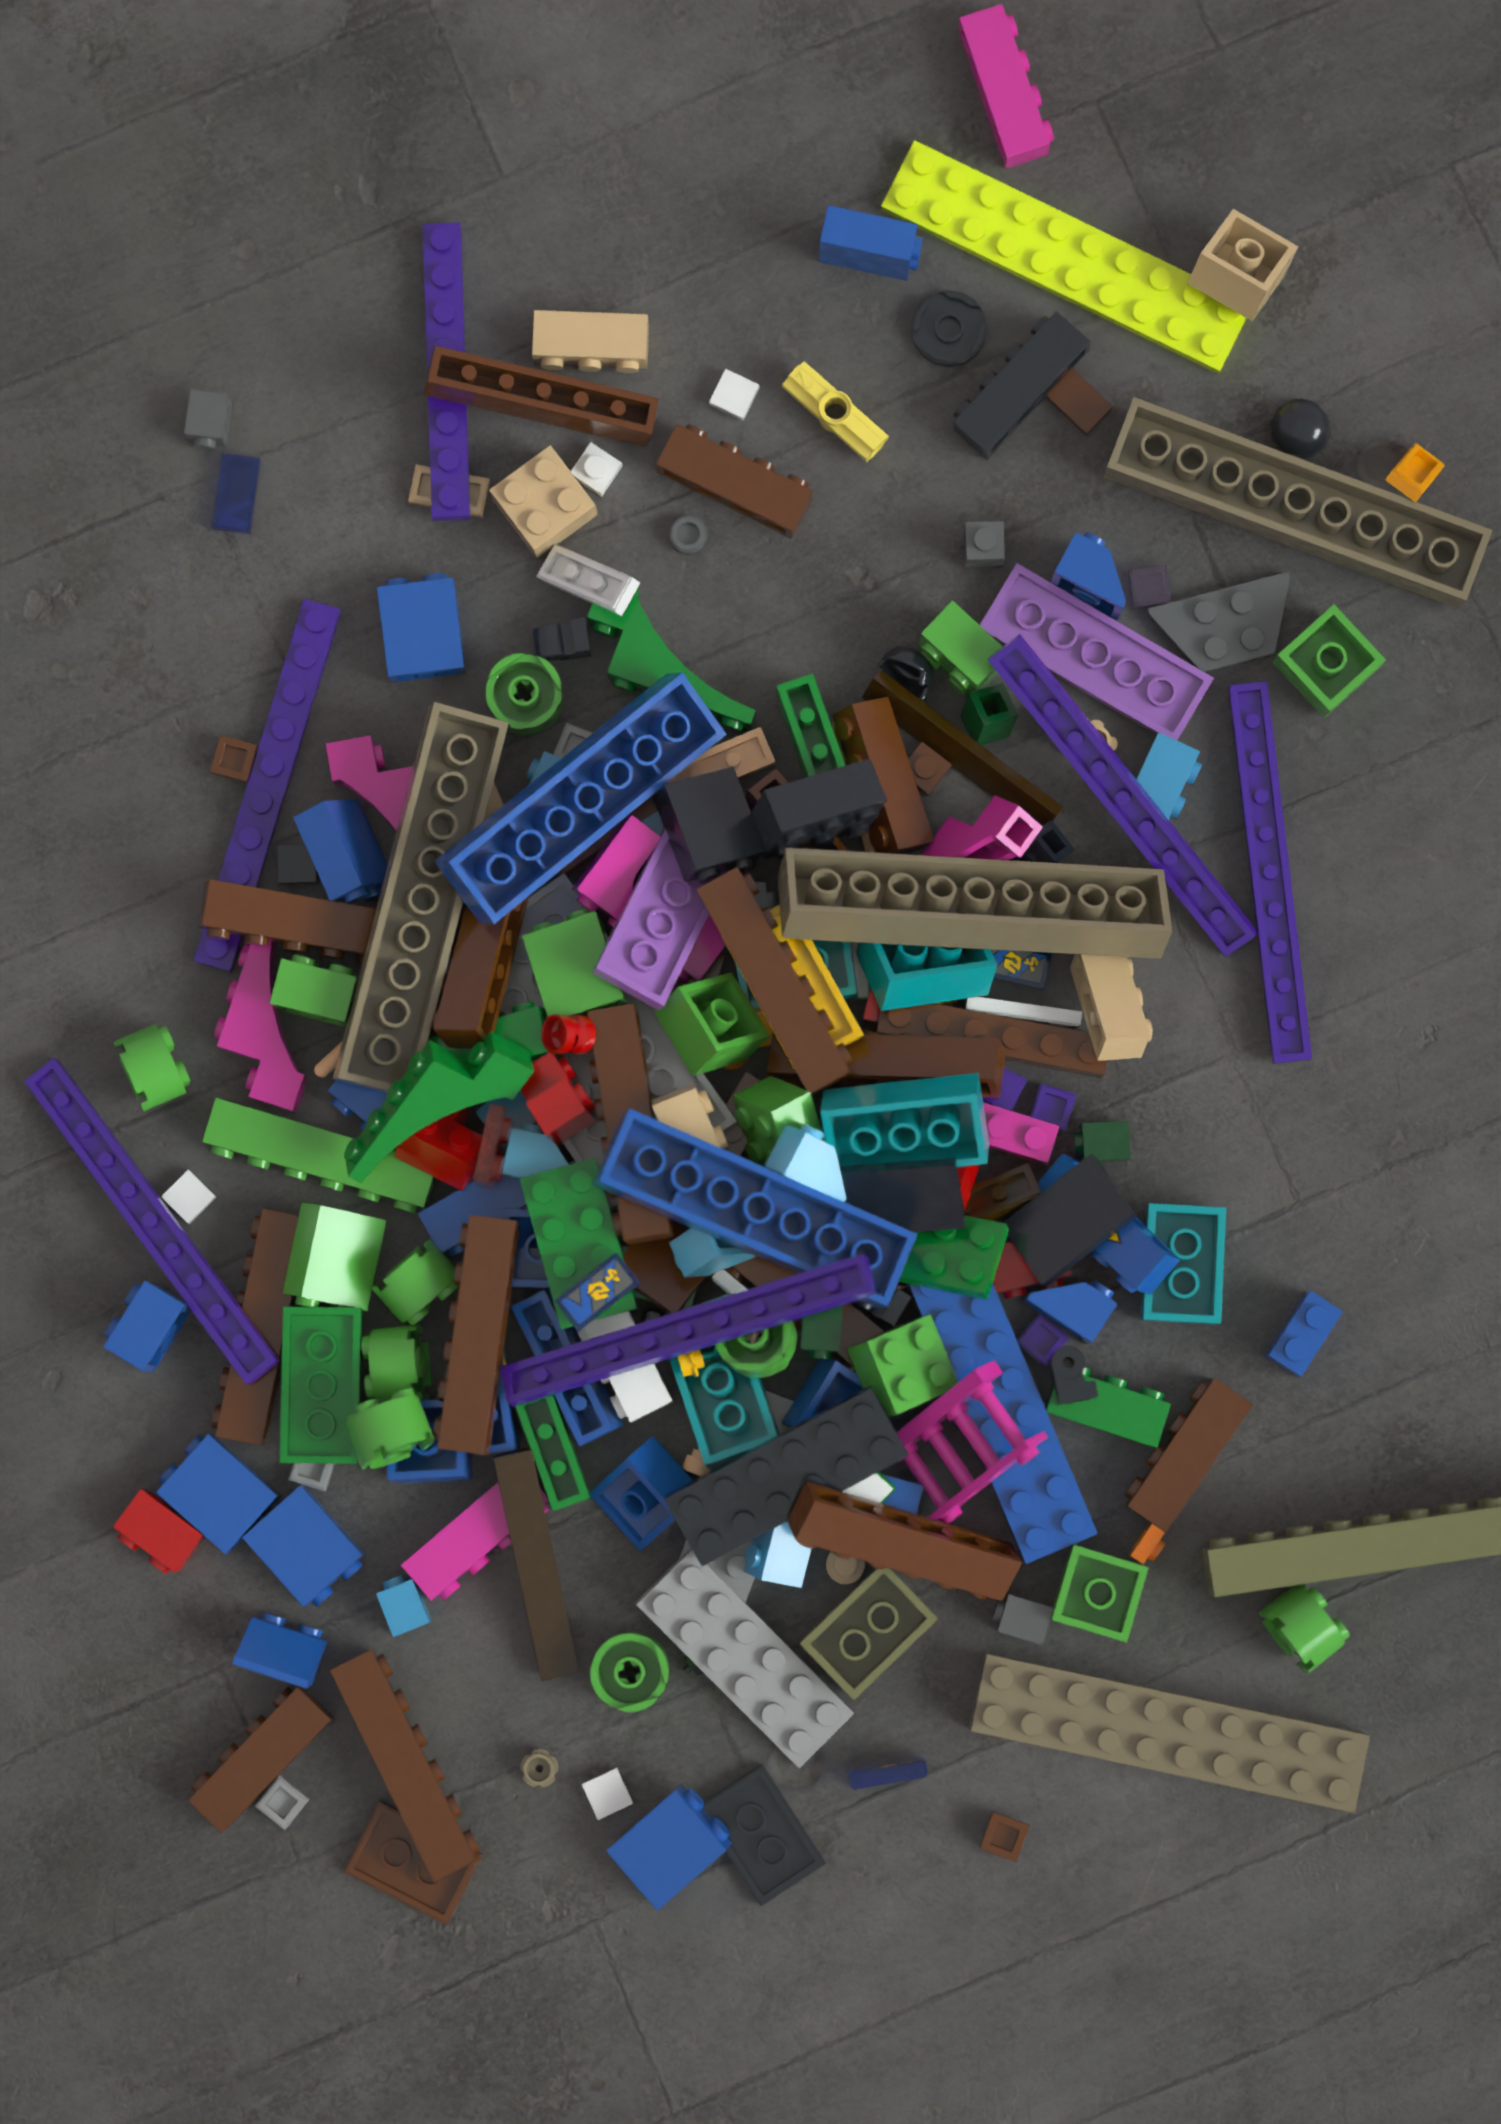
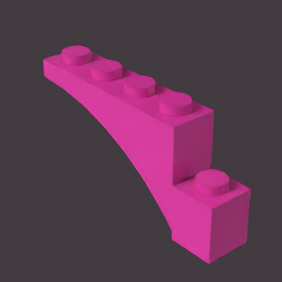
(357, 766)
(998, 834)
(256, 1032)

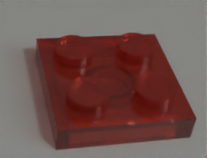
(495, 1134)

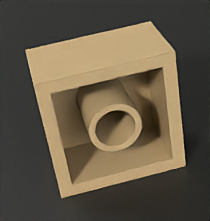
(1242, 264)
(543, 502)

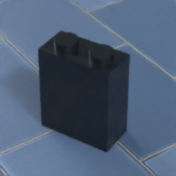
(709, 825)

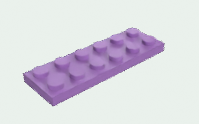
(1097, 653)
(654, 930)

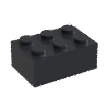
(819, 808)

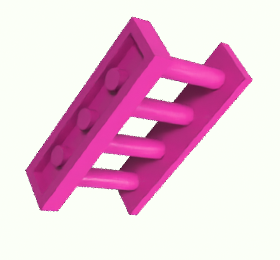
(954, 1407)

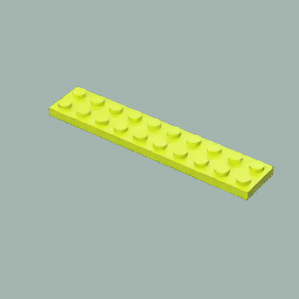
(1062, 256)

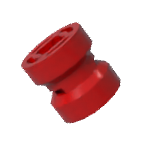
(574, 1035)

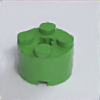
(530, 673)
(151, 1066)
(416, 1283)
(763, 1358)
(396, 1362)
(389, 1429)
(1303, 1626)
(611, 1659)

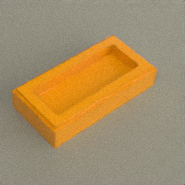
(1415, 472)

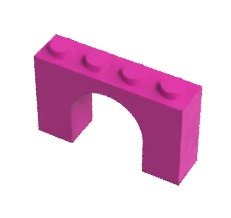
(610, 880)

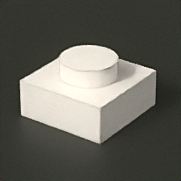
(596, 469)

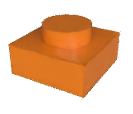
(1148, 1544)

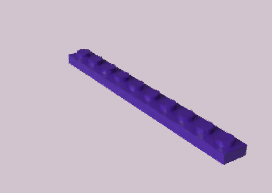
(274, 765)
(1122, 795)
(1269, 872)
(152, 1221)
(688, 1330)

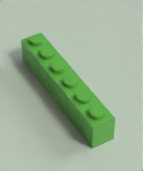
(312, 1152)

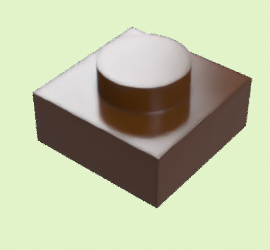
(234, 759)
(928, 768)
(1004, 1836)

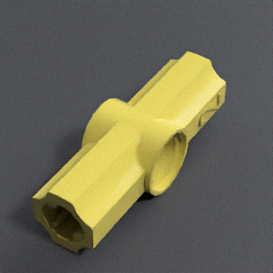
(817, 394)

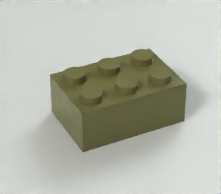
(868, 1631)

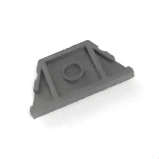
(1226, 624)

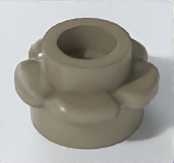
(535, 1778)

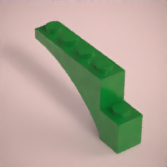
(644, 659)
(435, 1087)

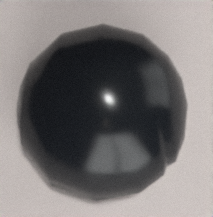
(1300, 428)
(908, 669)

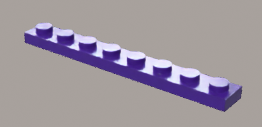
(446, 329)

